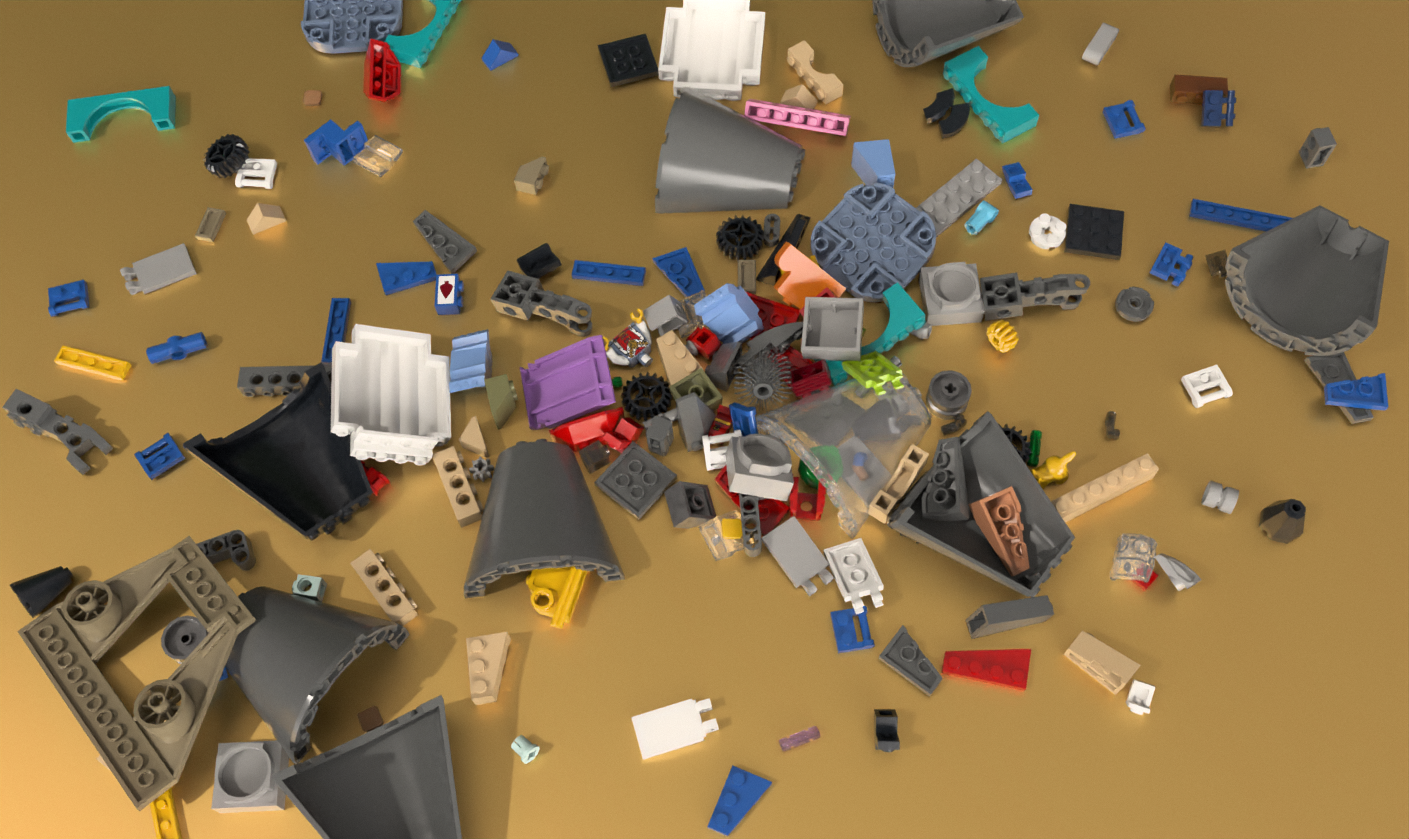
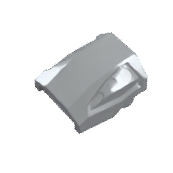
(1178, 572)

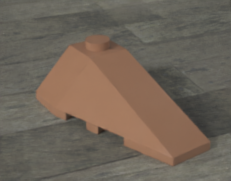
(1001, 524)

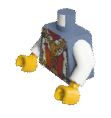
(631, 345)

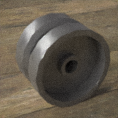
(948, 394)
(182, 637)

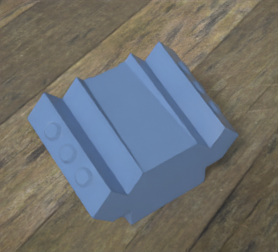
(730, 314)
(470, 361)

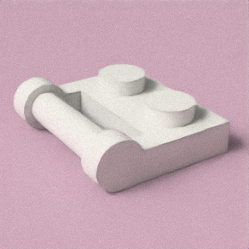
(257, 168)
(1205, 380)
(715, 457)

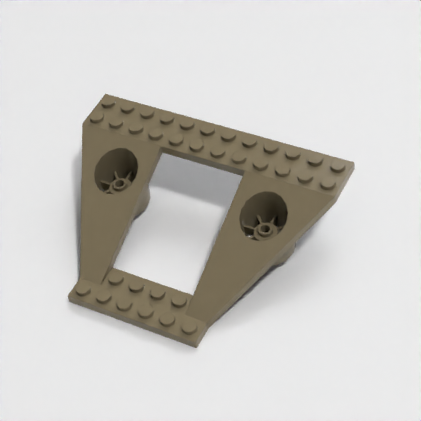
(81, 629)

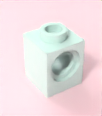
(317, 590)

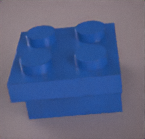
(336, 142)

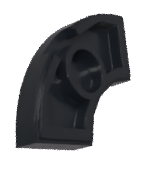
(939, 107)
(956, 120)

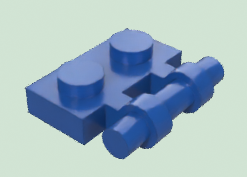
(1166, 261)

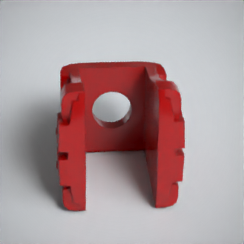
(816, 500)

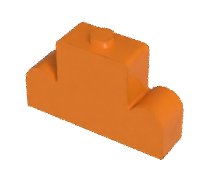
(801, 277)

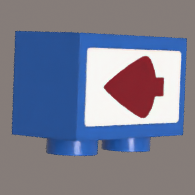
(448, 294)

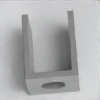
(665, 315)

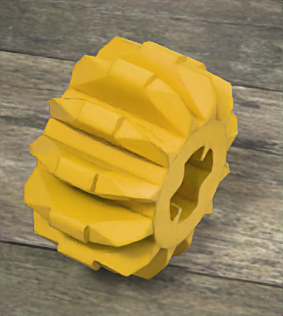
(1002, 336)

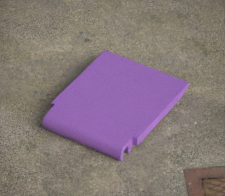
(567, 384)

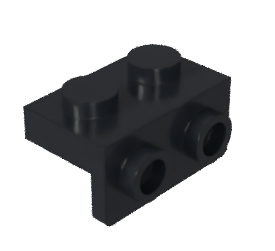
(538, 262)

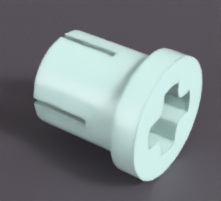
(525, 749)

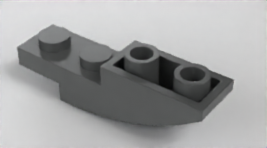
(779, 336)

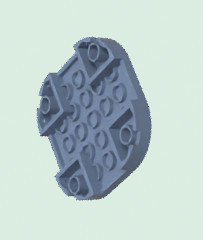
(350, 24)
(873, 241)

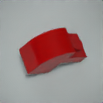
(705, 342)
(625, 433)

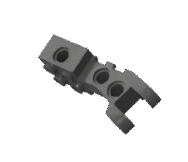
(1007, 295)
(524, 296)
(45, 421)

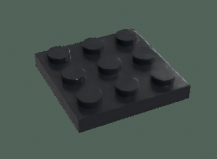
(628, 60)
(1094, 231)

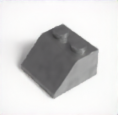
(722, 367)
(689, 504)

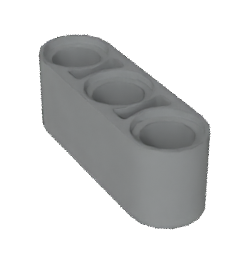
(1100, 44)

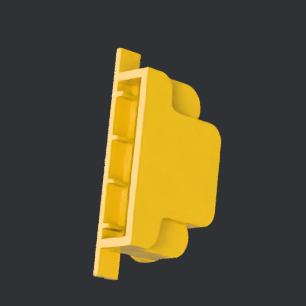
(555, 592)

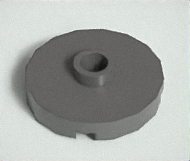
(1137, 297)

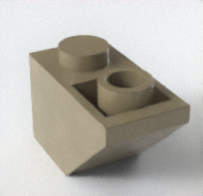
(531, 175)

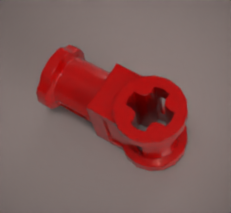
(375, 478)

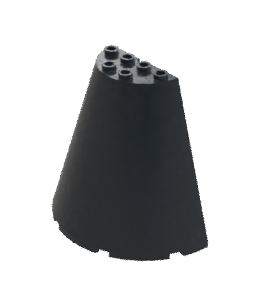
(292, 461)

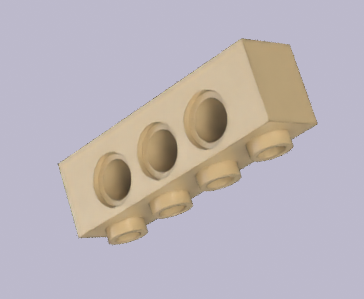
(444, 462)
(364, 566)

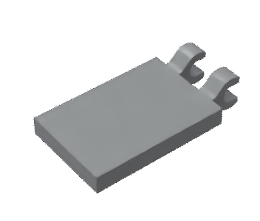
(159, 270)
(797, 555)

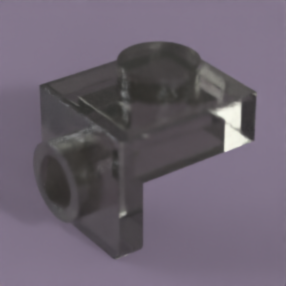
(1217, 263)

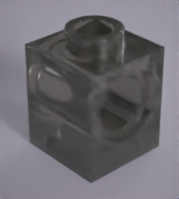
(595, 456)

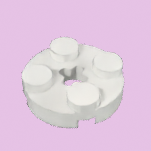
(1050, 223)

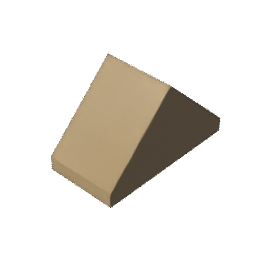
(799, 97)
(265, 217)
(473, 439)

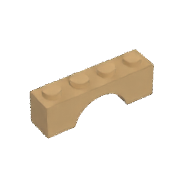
(825, 86)
(904, 476)

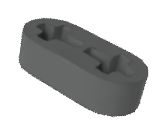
(775, 230)

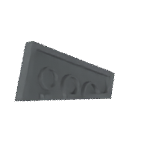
(1335, 369)

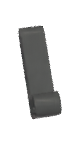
(748, 517)
(229, 549)

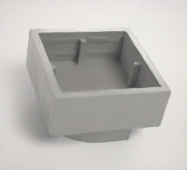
(951, 294)
(832, 328)
(759, 466)
(245, 777)

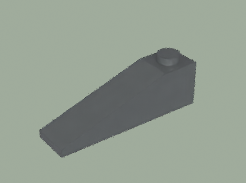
(693, 420)
(946, 489)

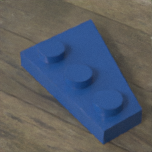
(680, 271)
(405, 275)
(1360, 393)
(736, 799)

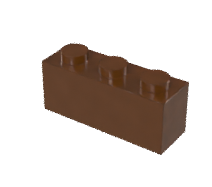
(1190, 88)

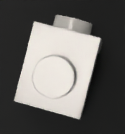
(1140, 697)

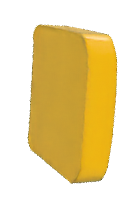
(731, 528)

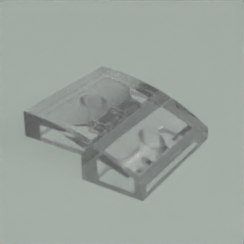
(378, 156)
(719, 546)

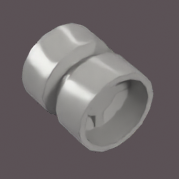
(1217, 496)

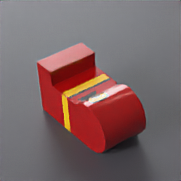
(722, 422)

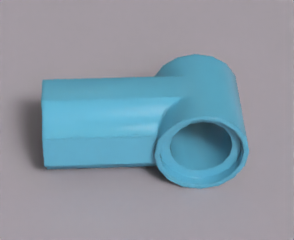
(984, 214)

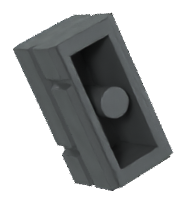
(660, 435)

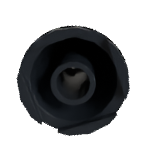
(41, 589)

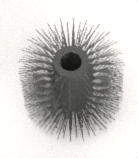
(763, 377)

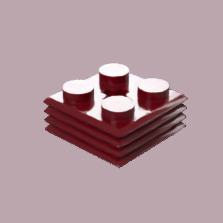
(811, 378)

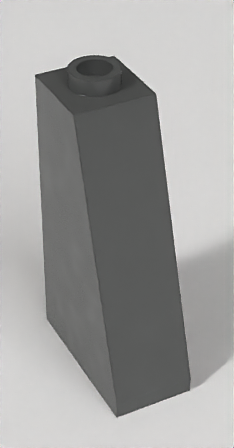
(1009, 615)

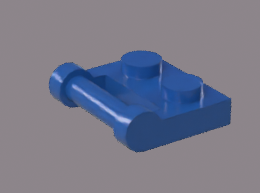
(1118, 121)
(66, 294)
(743, 419)
(161, 460)
(845, 631)

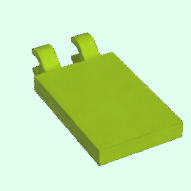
(874, 372)

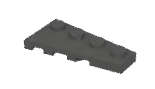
(445, 242)

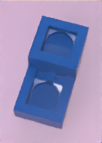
(1016, 180)

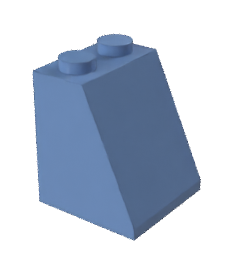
(874, 162)

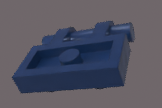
(1212, 108)

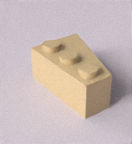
(675, 358)
(1101, 662)
(486, 664)

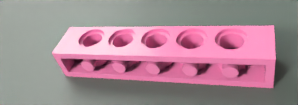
(797, 117)

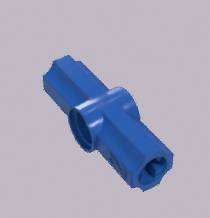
(176, 347)

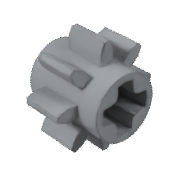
(486, 469)

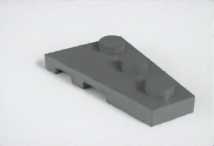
(907, 659)

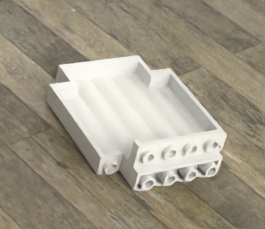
(712, 47)
(390, 395)

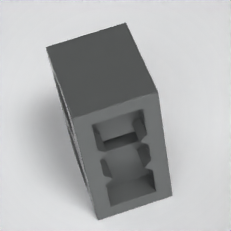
(1317, 147)

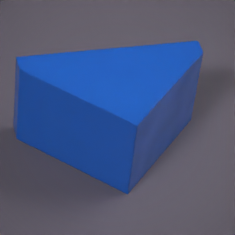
(498, 54)

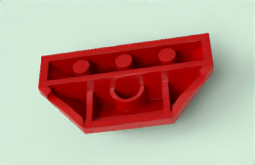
(381, 72)
(587, 430)

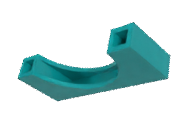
(416, 47)
(87, 112)
(1002, 121)
(903, 319)

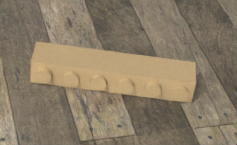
(1105, 487)

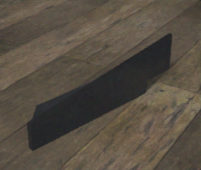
(793, 235)

